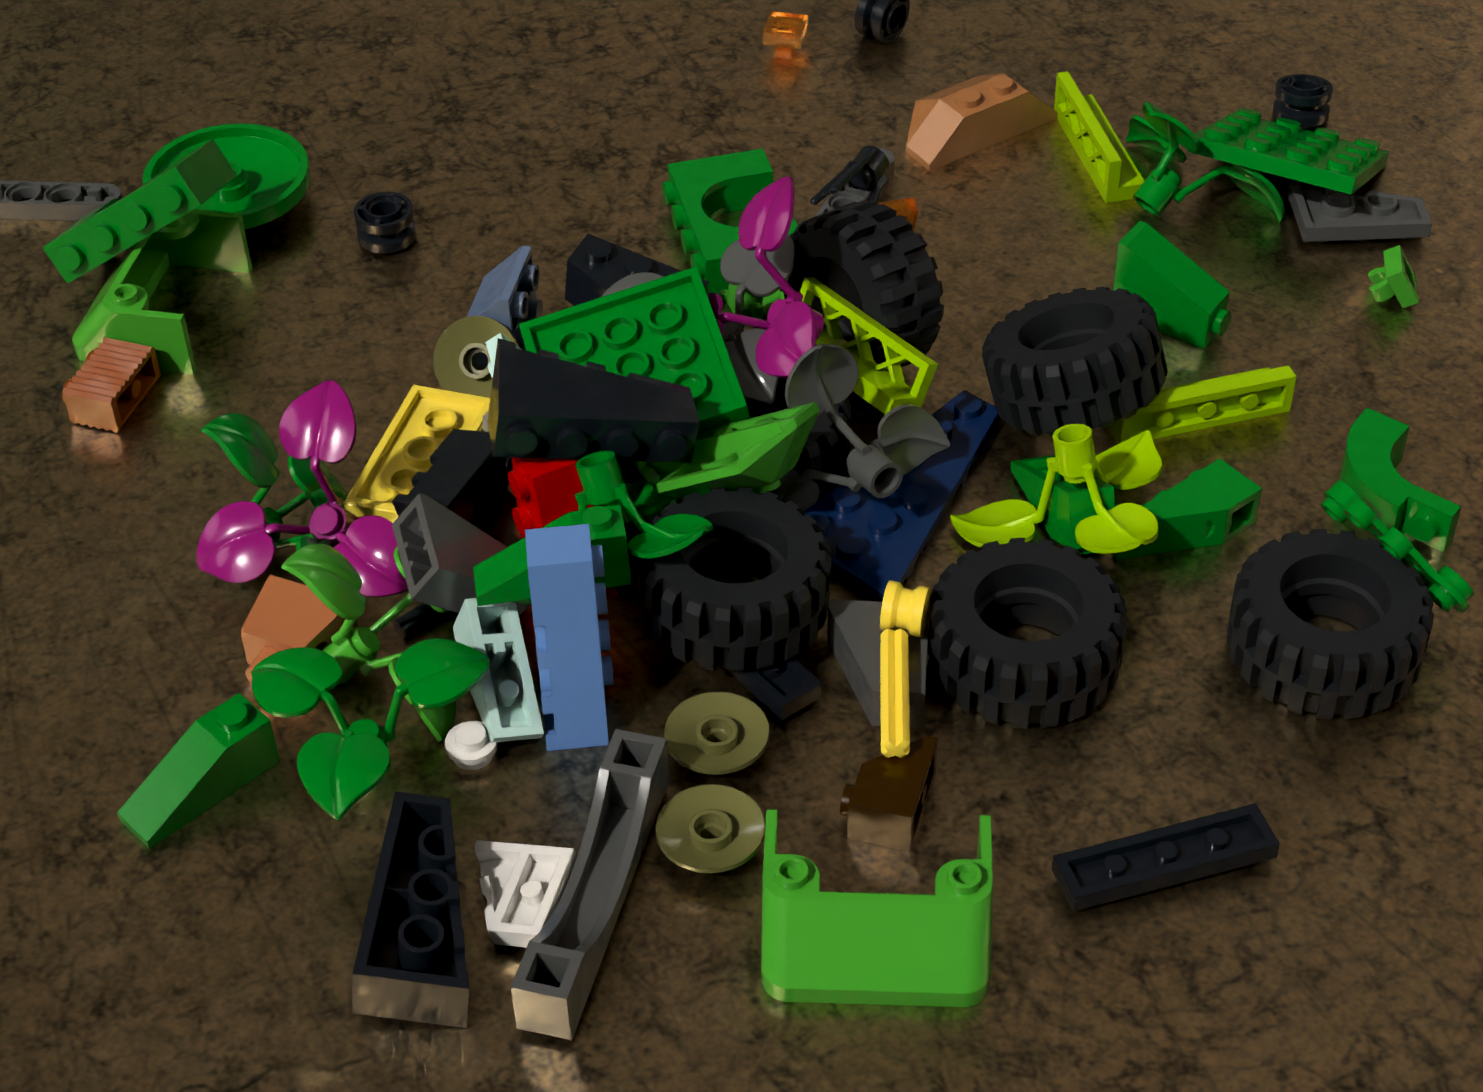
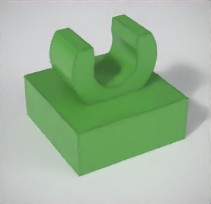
(1394, 279)

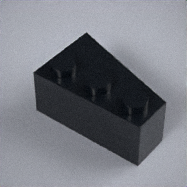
(600, 264)
(463, 478)

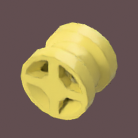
(905, 608)

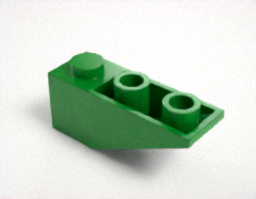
(1201, 511)

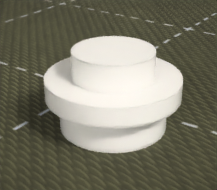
(470, 745)

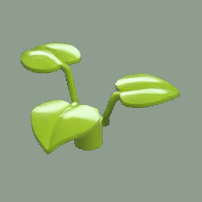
(1111, 531)

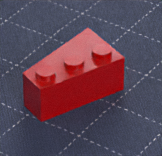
(544, 493)

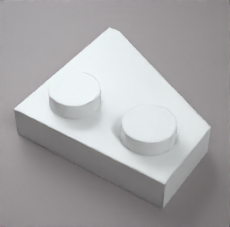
(521, 887)

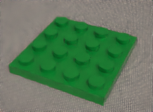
(1292, 152)
(652, 331)

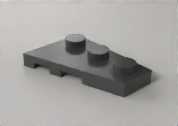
(1342, 216)

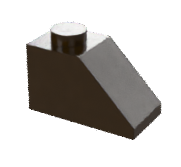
(890, 797)

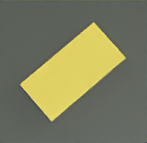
(408, 443)

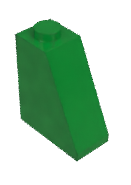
(1183, 295)

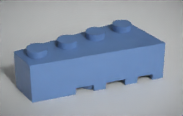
(569, 634)

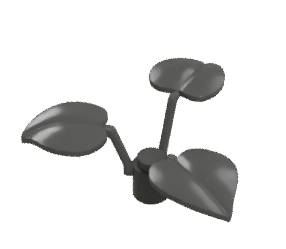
(741, 269)
(904, 434)

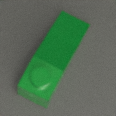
(1067, 503)
(506, 573)
(202, 769)

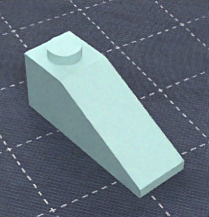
(507, 690)

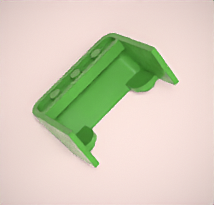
(120, 309)
(876, 943)

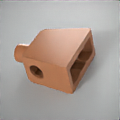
(286, 618)

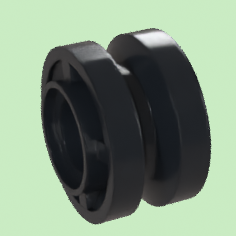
(881, 18)
(1303, 99)
(385, 222)

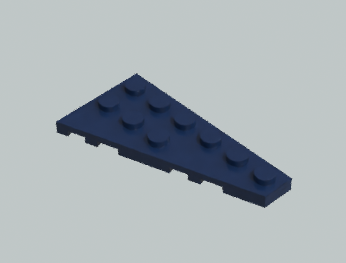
(883, 537)

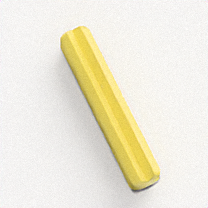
(894, 693)

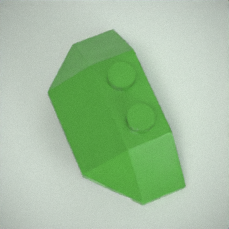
(737, 455)

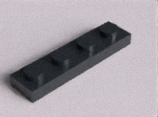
(1164, 857)

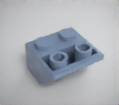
(509, 295)

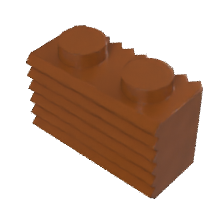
(110, 384)

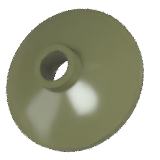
(457, 353)
(716, 733)
(707, 813)

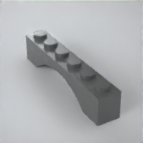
(568, 950)

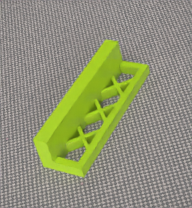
(1095, 141)
(874, 383)
(1211, 403)

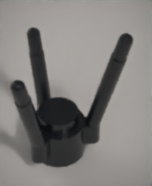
(863, 172)

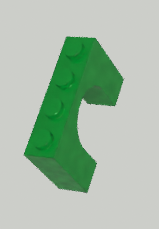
(705, 190)
(141, 212)

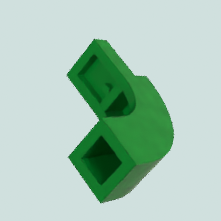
(1368, 467)

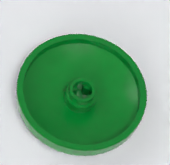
(268, 166)

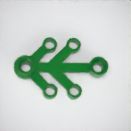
(1446, 585)

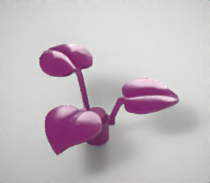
(791, 323)
(238, 540)

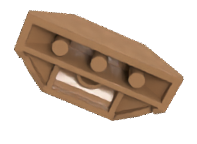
(972, 118)

